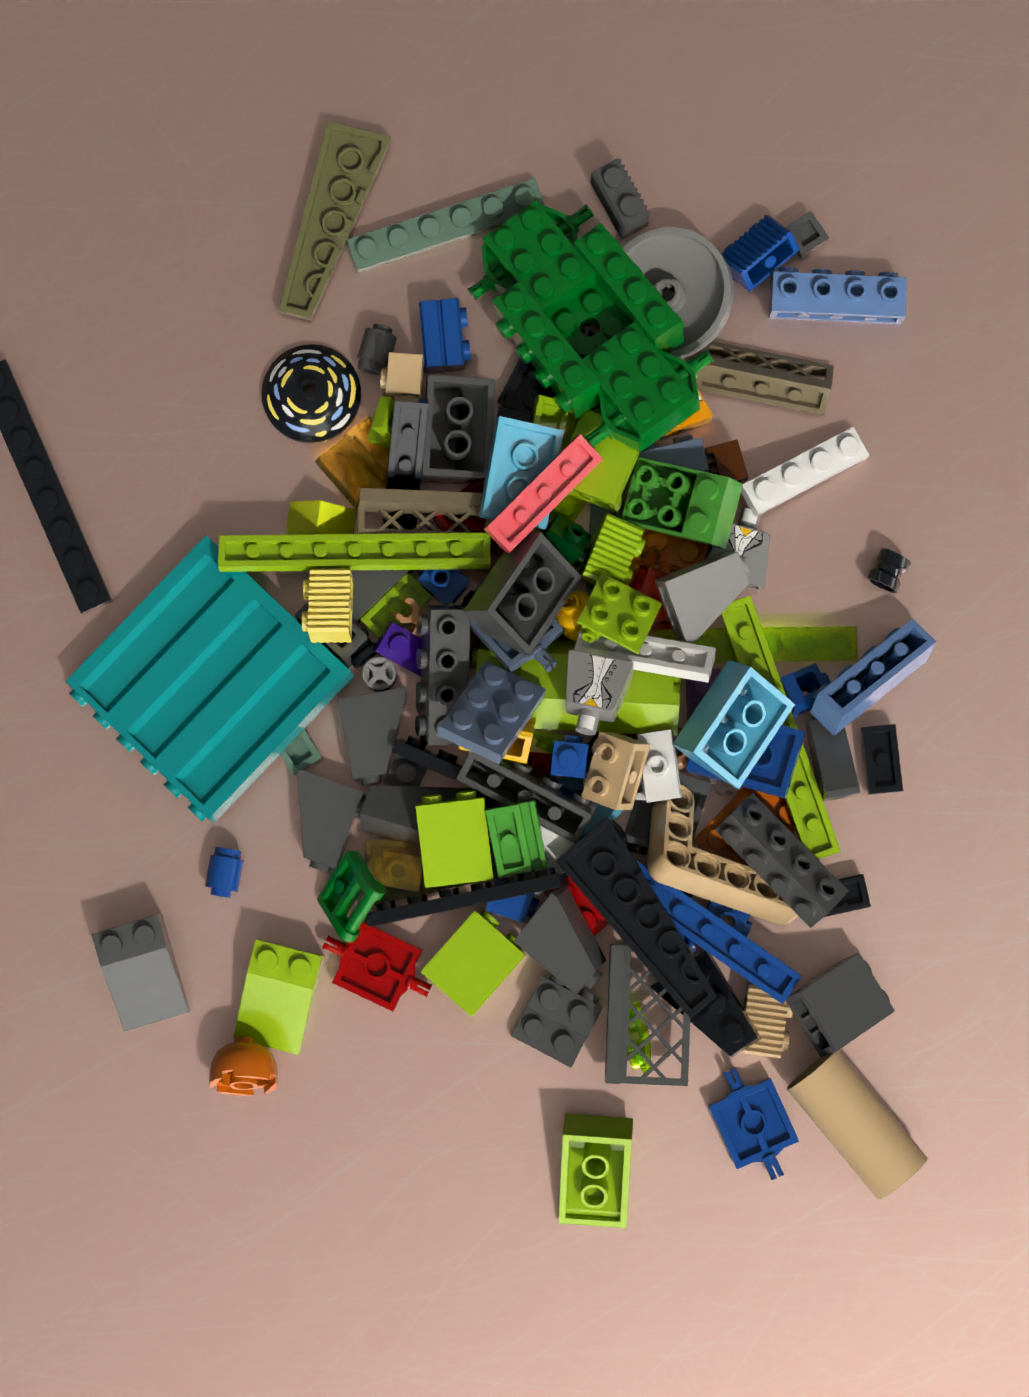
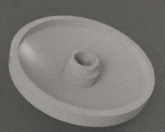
(690, 279)

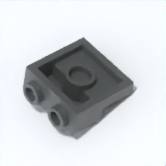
(557, 1020)

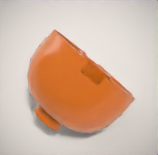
(243, 1067)

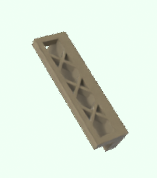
(763, 381)
(417, 503)

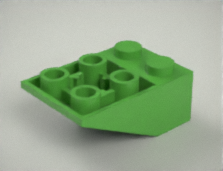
(682, 502)

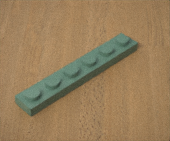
(441, 226)

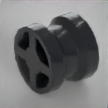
(364, 652)

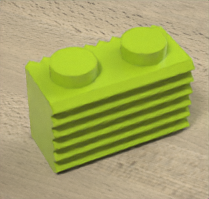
(613, 550)

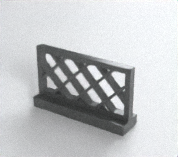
(618, 1024)

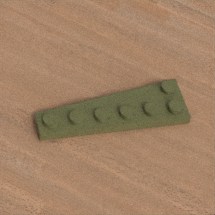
(338, 190)

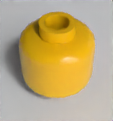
(571, 612)

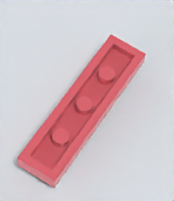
(543, 493)

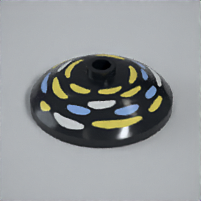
(317, 415)

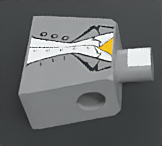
(751, 545)
(596, 688)

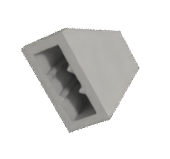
(701, 593)

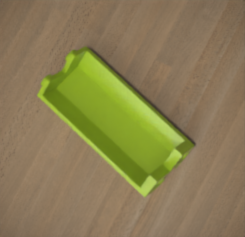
(648, 706)

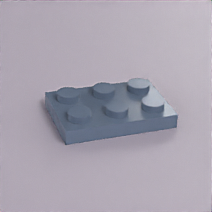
(491, 712)

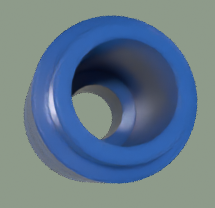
(224, 872)

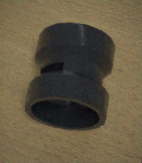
(891, 567)

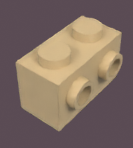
(403, 376)
(615, 770)

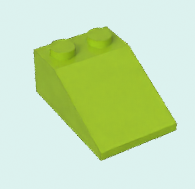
(278, 995)
(595, 1170)

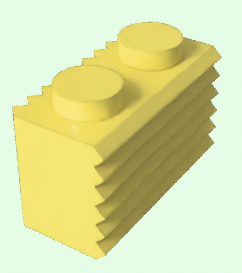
(329, 605)

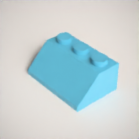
(734, 723)

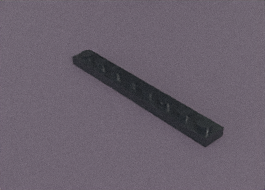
(49, 497)

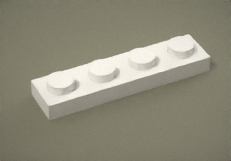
(804, 471)
(658, 656)

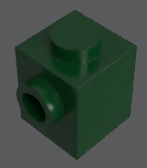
(568, 539)

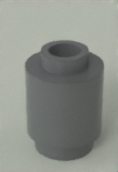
(375, 349)

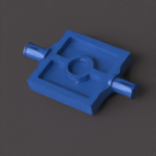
(753, 1123)

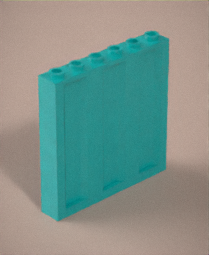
(208, 681)

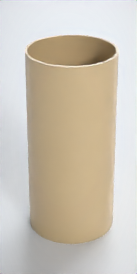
(857, 1124)

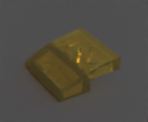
(355, 462)

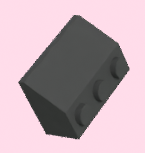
(458, 428)
(523, 593)

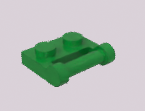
(342, 891)

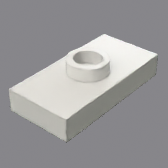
(661, 767)

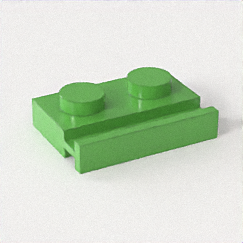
(516, 838)

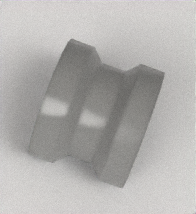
(379, 666)

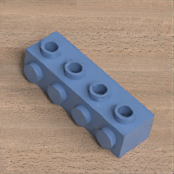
(837, 296)
(872, 677)

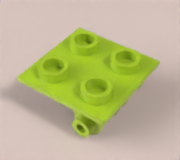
(618, 614)

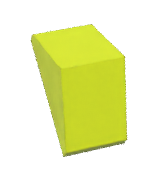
(319, 518)

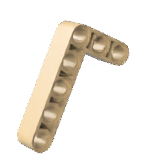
(704, 874)

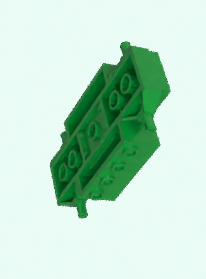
(561, 283)

